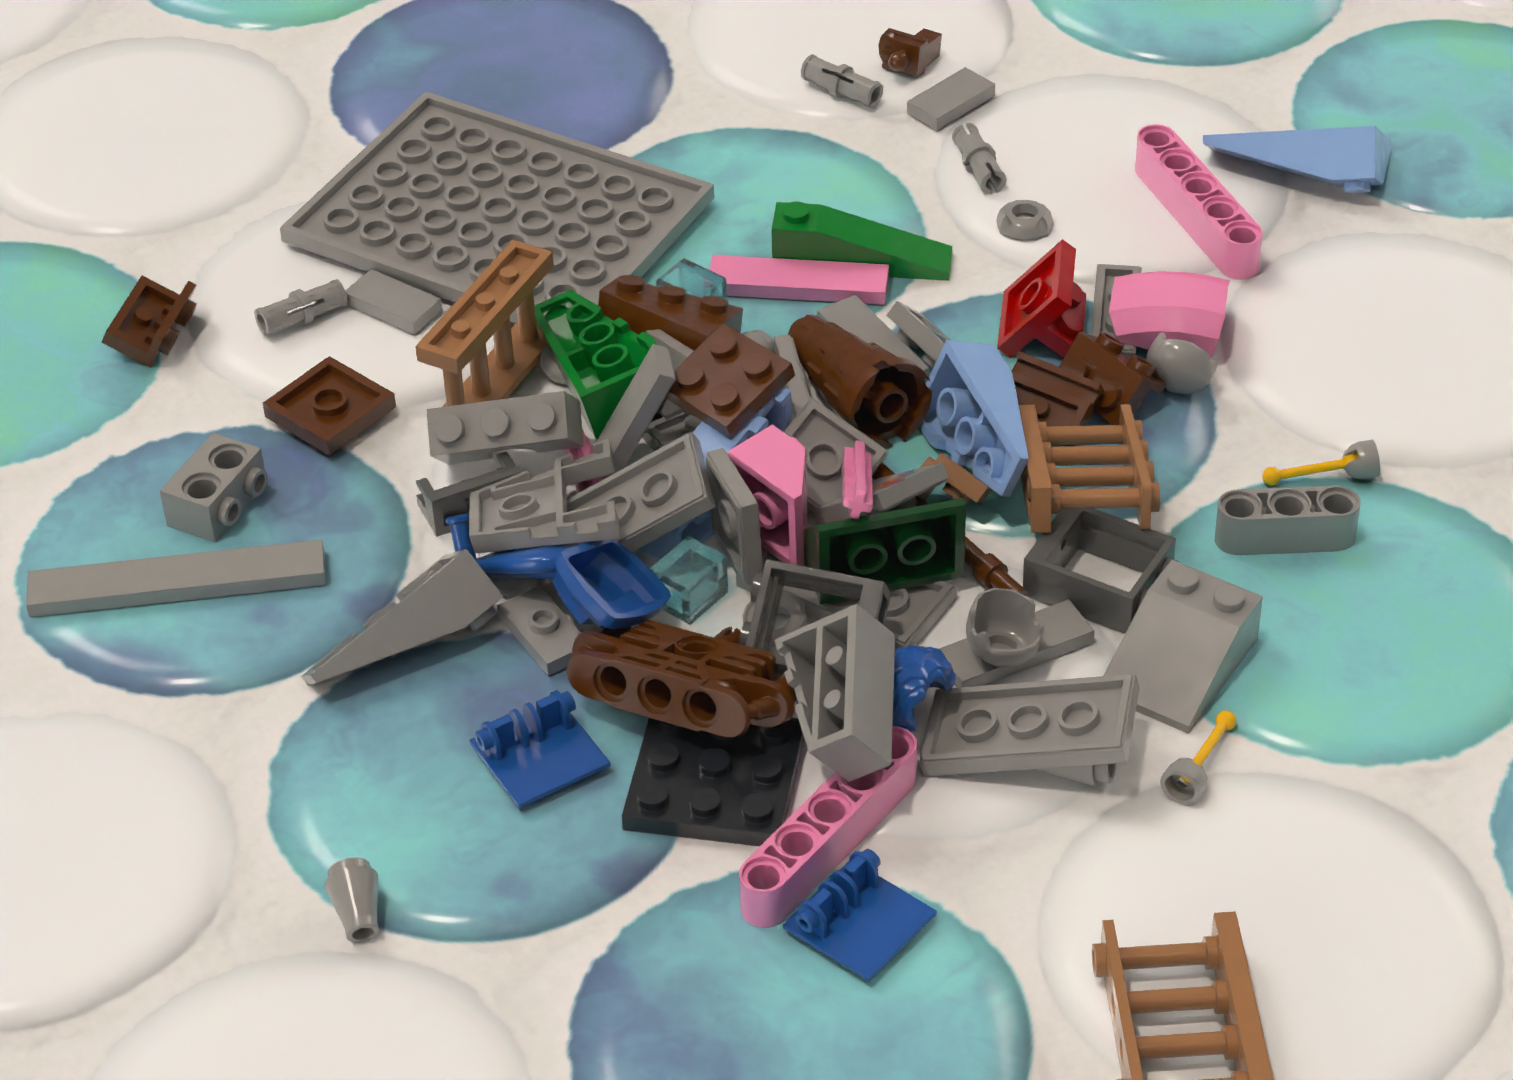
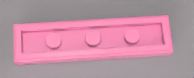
(802, 279)

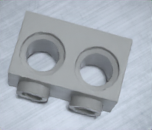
(214, 487)

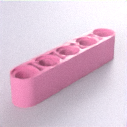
(1198, 202)
(822, 835)

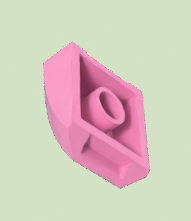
(1169, 303)

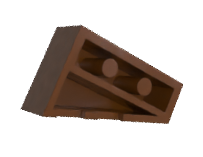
(668, 309)

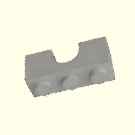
(524, 422)

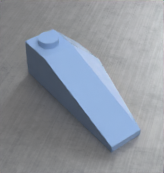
(1334, 156)
(977, 414)

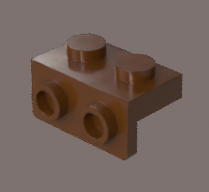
(149, 320)
(1122, 377)

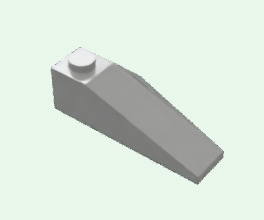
(434, 604)

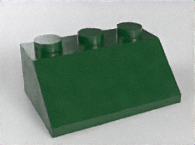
(893, 547)

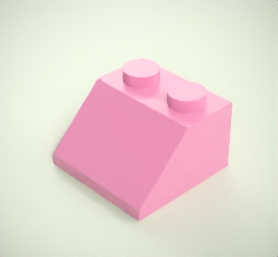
(776, 476)

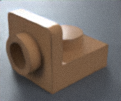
(960, 482)

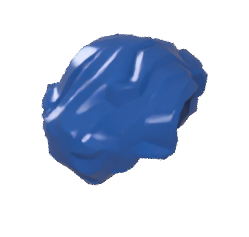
(914, 672)

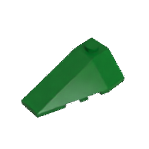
(829, 234)
(592, 353)

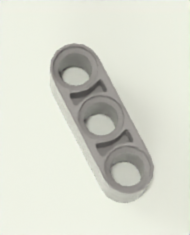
(1287, 520)

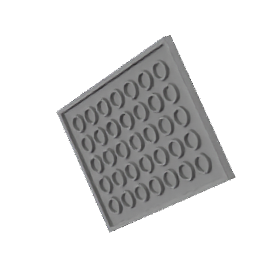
(461, 182)

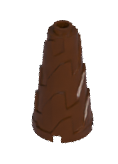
(862, 380)

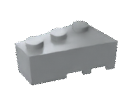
(844, 689)

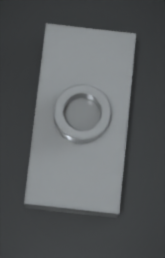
(540, 628)

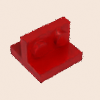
(1043, 305)

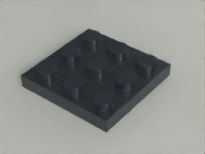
(713, 783)

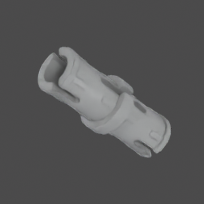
(842, 80)
(979, 158)
(276, 317)

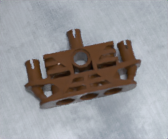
(682, 677)

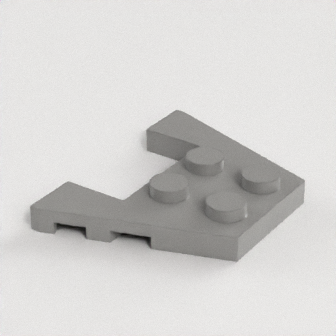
(534, 509)

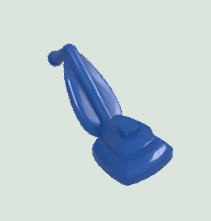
(595, 579)

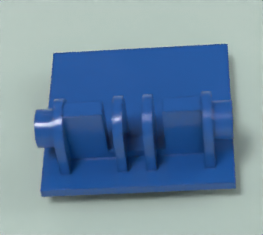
(538, 750)
(859, 917)

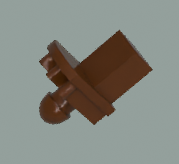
(909, 52)

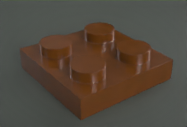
(728, 380)
(329, 405)

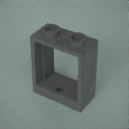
(1105, 537)
(768, 589)

